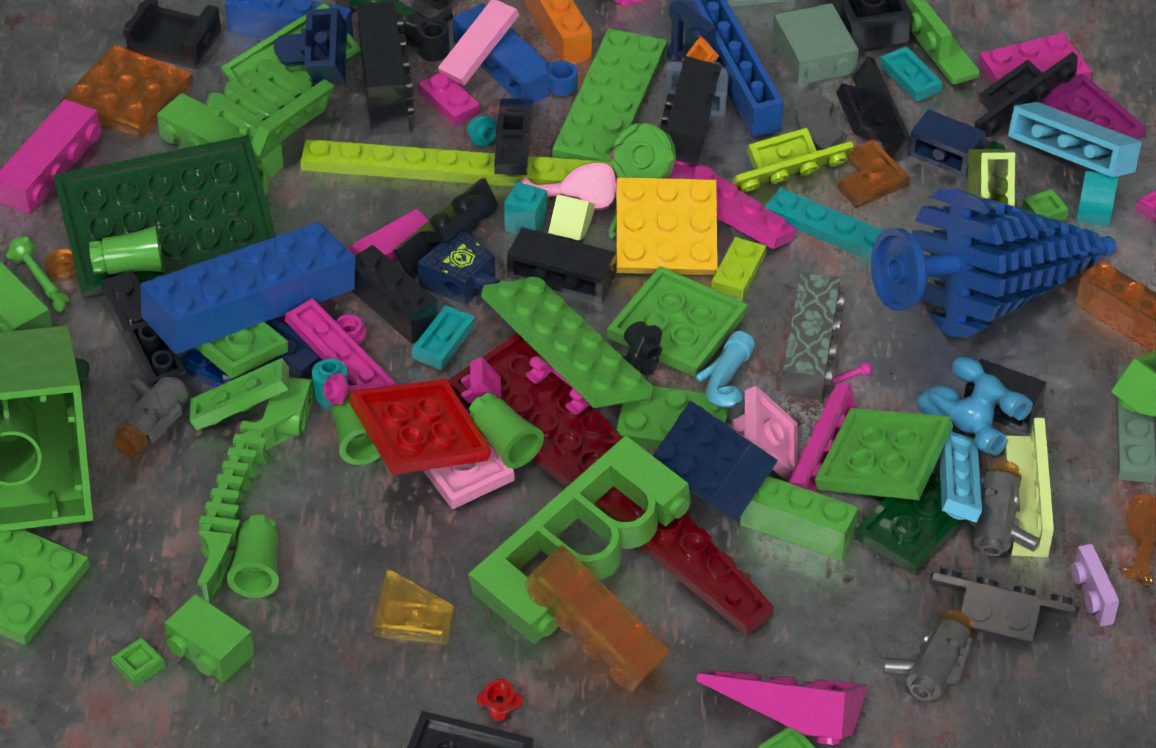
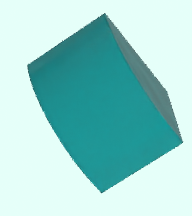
(1097, 198)

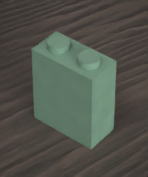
(815, 44)

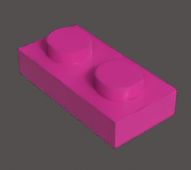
(449, 98)

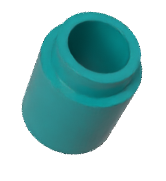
(321, 372)

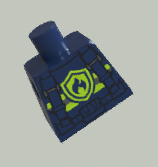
(457, 268)

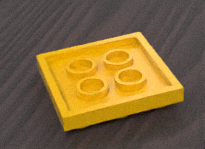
(666, 226)

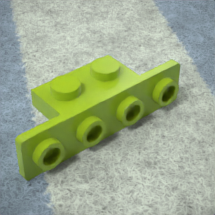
(786, 155)

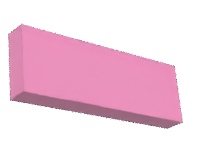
(478, 41)

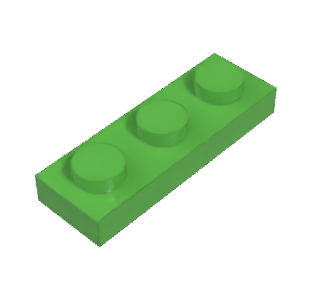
(239, 394)

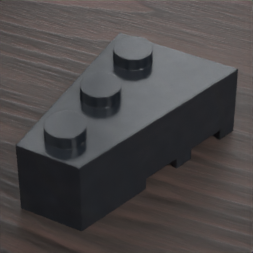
(689, 109)

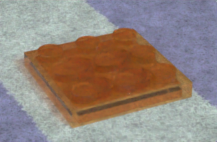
(129, 90)

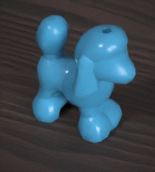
(977, 411)

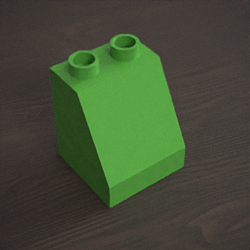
(41, 432)

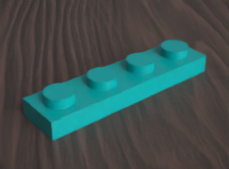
(825, 223)

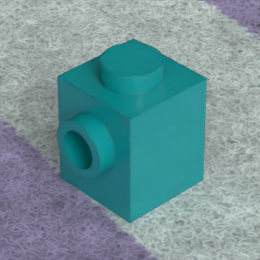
(525, 208)

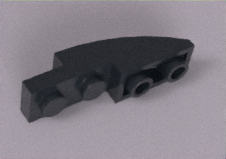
(513, 136)
(144, 343)

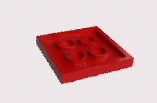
(419, 426)

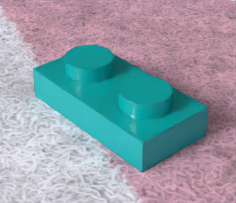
(911, 74)
(443, 337)

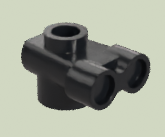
(644, 346)

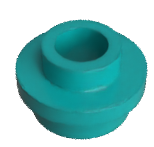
(482, 130)

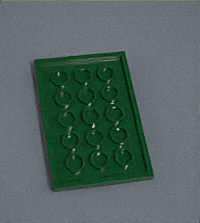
(198, 196)

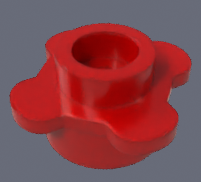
(499, 689)

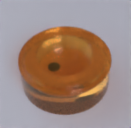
(60, 265)

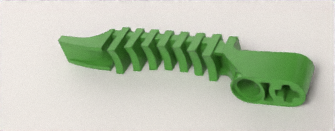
(219, 526)

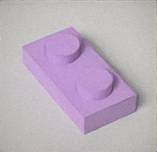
(1097, 588)

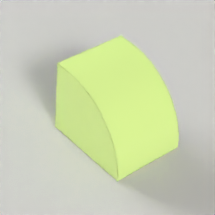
(571, 217)

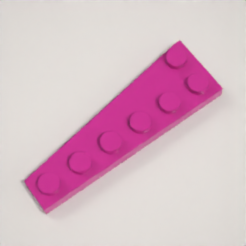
(738, 208)

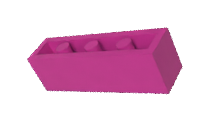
(49, 151)

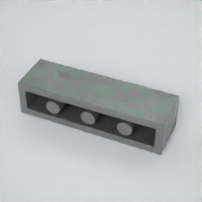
(811, 336)

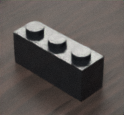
(562, 264)
(393, 294)

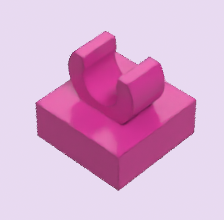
(480, 381)

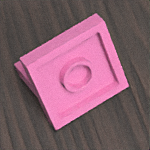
(770, 429)

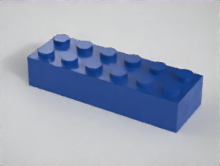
(246, 287)

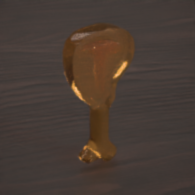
(1142, 531)

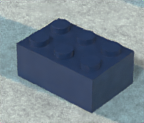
(715, 460)

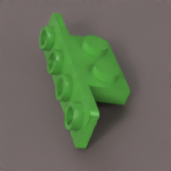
(940, 44)

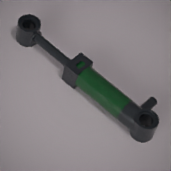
(426, 34)

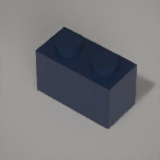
(944, 142)

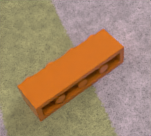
(563, 28)

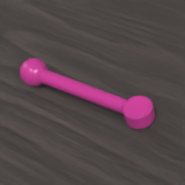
(865, 368)

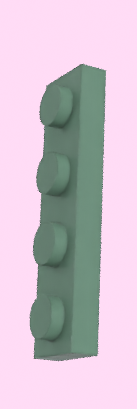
(1134, 442)

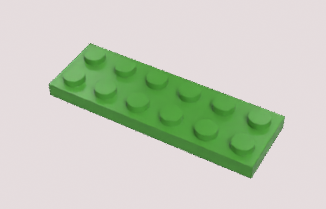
(610, 95)
(567, 342)

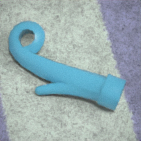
(736, 351)

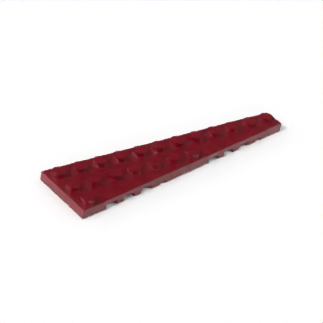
(576, 443)

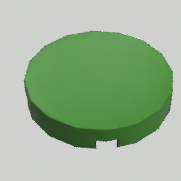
(643, 152)

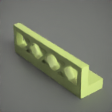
(1034, 492)

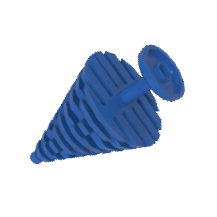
(985, 260)

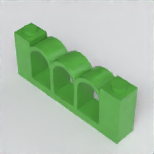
(627, 468)

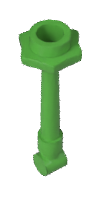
(22, 250)

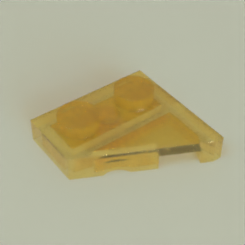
(412, 612)

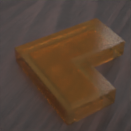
(876, 175)

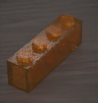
(1119, 303)
(596, 619)

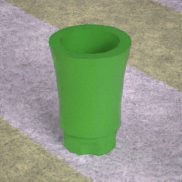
(128, 252)
(506, 430)
(354, 442)
(255, 559)

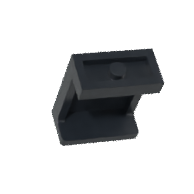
(172, 34)

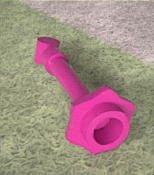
(337, 388)

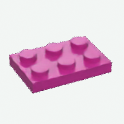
(1041, 52)

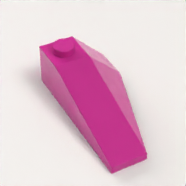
(815, 709)

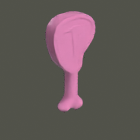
(588, 183)

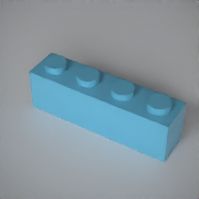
(1075, 139)

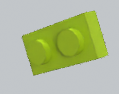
(738, 267)

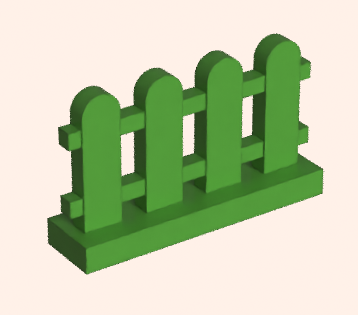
(269, 104)

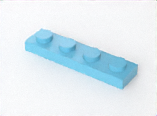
(960, 478)

